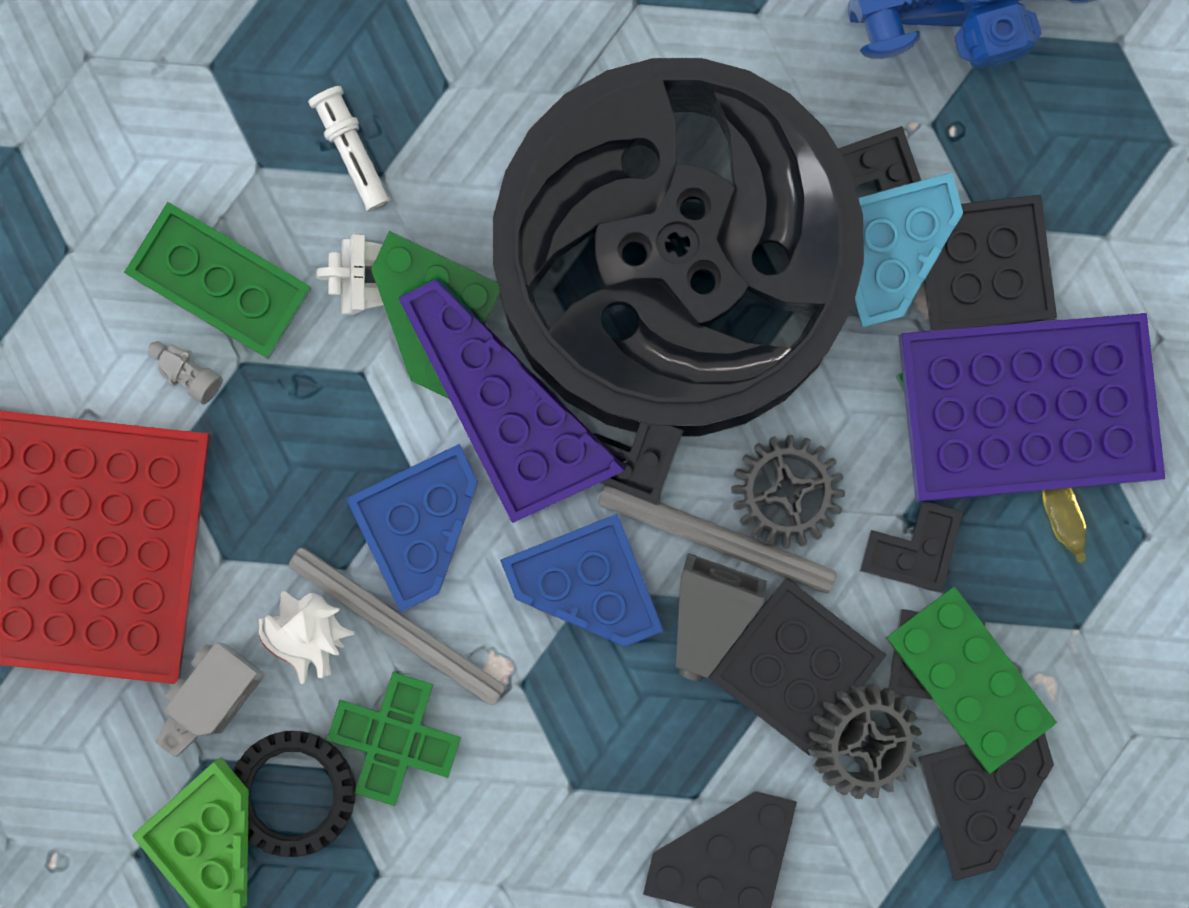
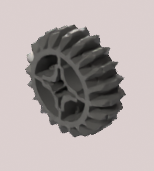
(753, 501)
(895, 740)

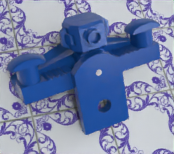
(988, 35)

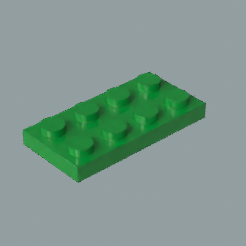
(217, 280)
(971, 680)

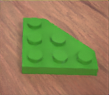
(203, 839)

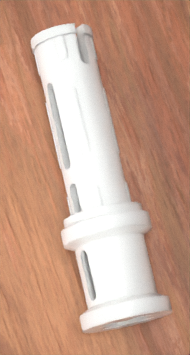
(343, 130)

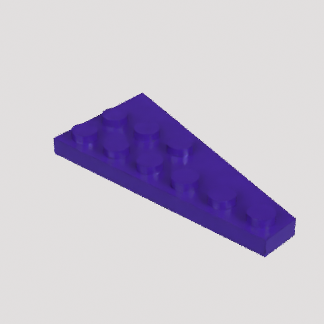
(515, 423)

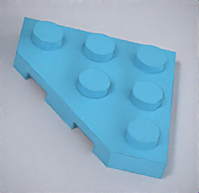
(901, 243)

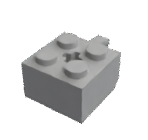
(208, 697)

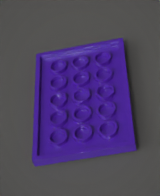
(1031, 407)

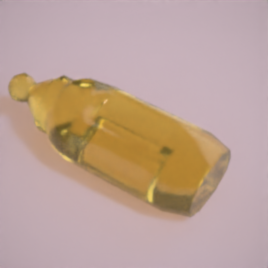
(1066, 520)

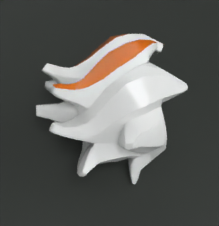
(303, 633)

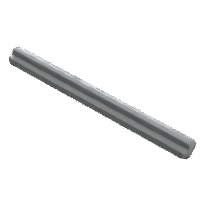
(720, 539)
(397, 626)

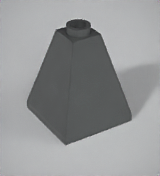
(713, 613)

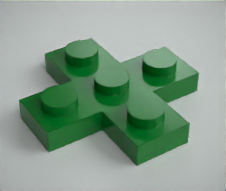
(393, 738)

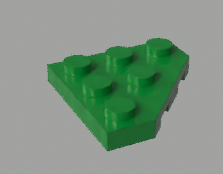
(406, 266)

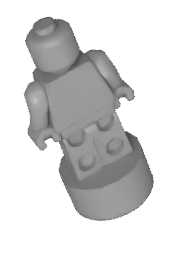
(176, 366)

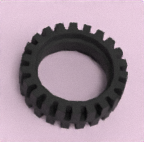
(343, 792)

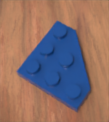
(416, 523)
(588, 582)

